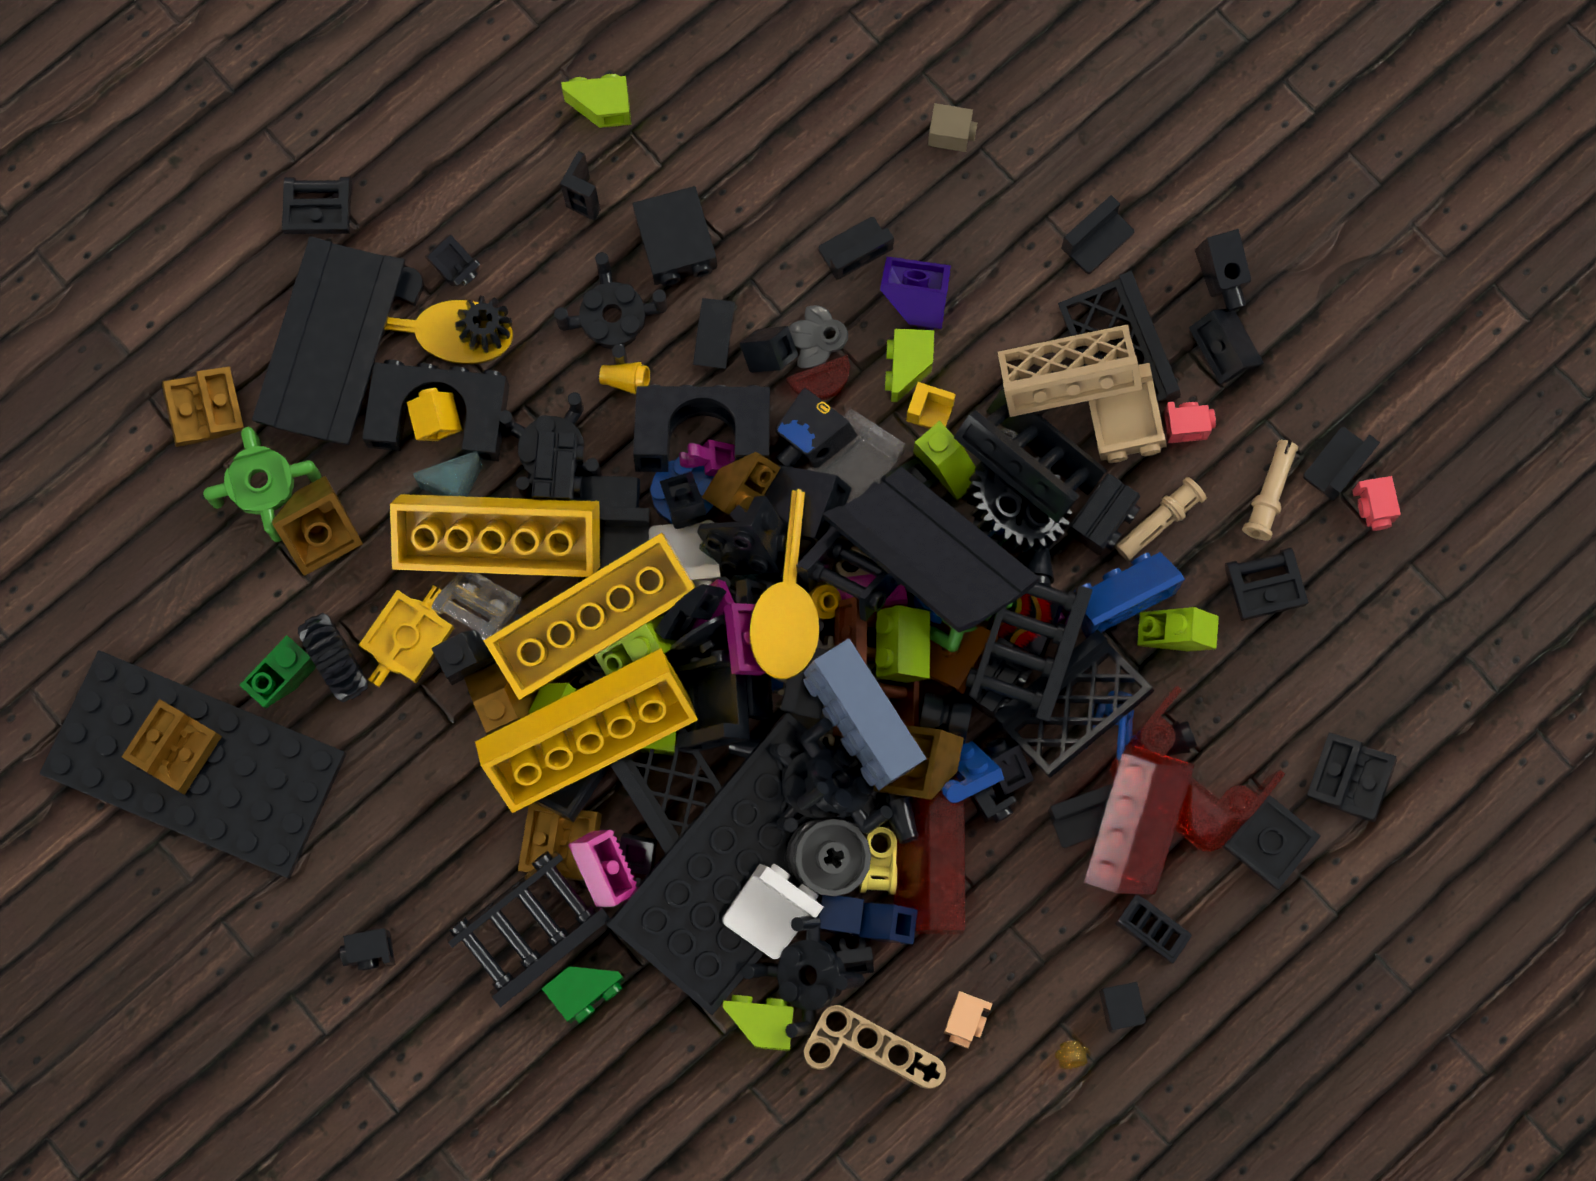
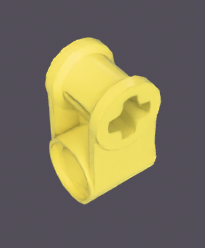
(882, 864)

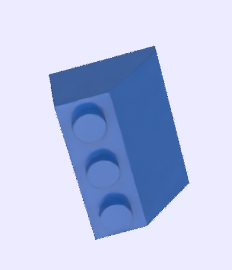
(1130, 592)

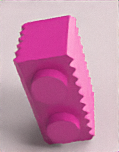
(603, 867)

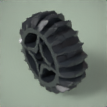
(332, 657)

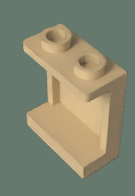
(1129, 422)

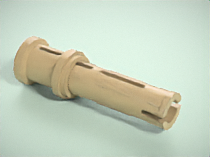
(1267, 504)
(1171, 509)

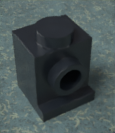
(368, 949)

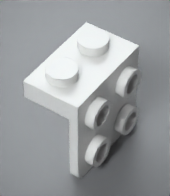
(686, 546)
(766, 908)

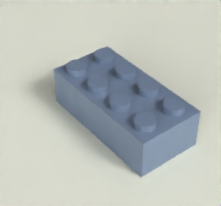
(863, 715)

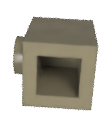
(951, 127)

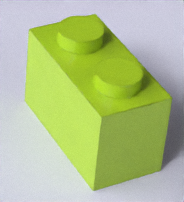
(903, 644)

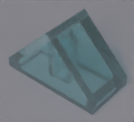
(451, 477)

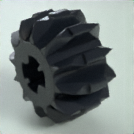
(495, 327)

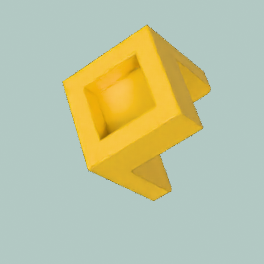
(930, 406)

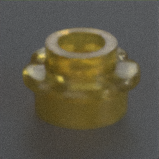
(1071, 1055)

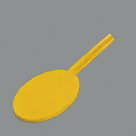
(439, 337)
(785, 617)

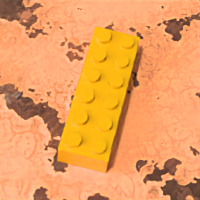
(495, 535)
(590, 616)
(585, 731)

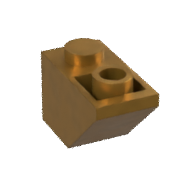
(741, 482)

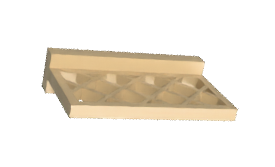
(1072, 383)

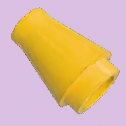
(625, 376)

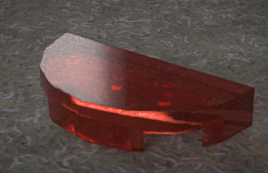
(824, 379)

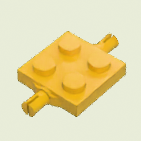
(404, 637)

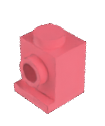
(1188, 422)
(1377, 502)

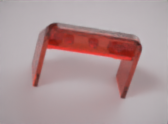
(1203, 817)

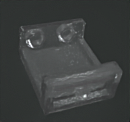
(864, 458)

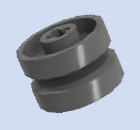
(848, 861)

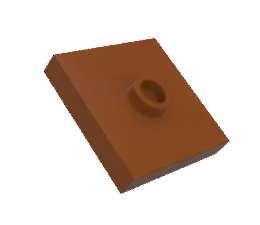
(953, 667)

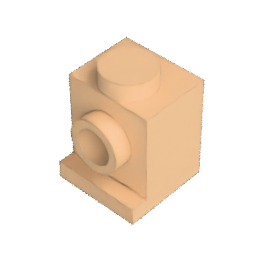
(966, 1019)

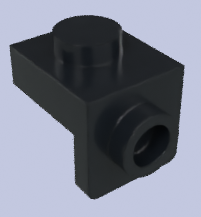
(453, 262)

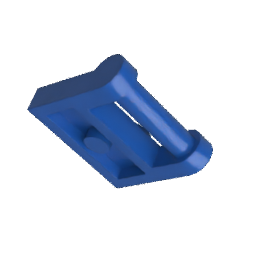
(974, 771)

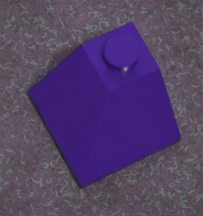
(916, 290)

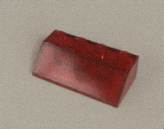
(1139, 822)
(934, 867)

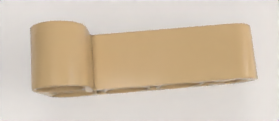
(878, 1053)

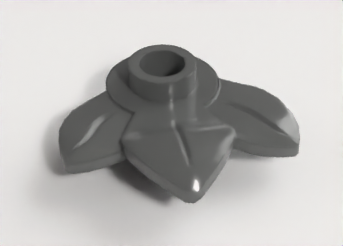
(811, 336)

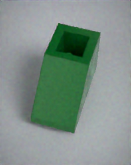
(278, 673)
(580, 988)

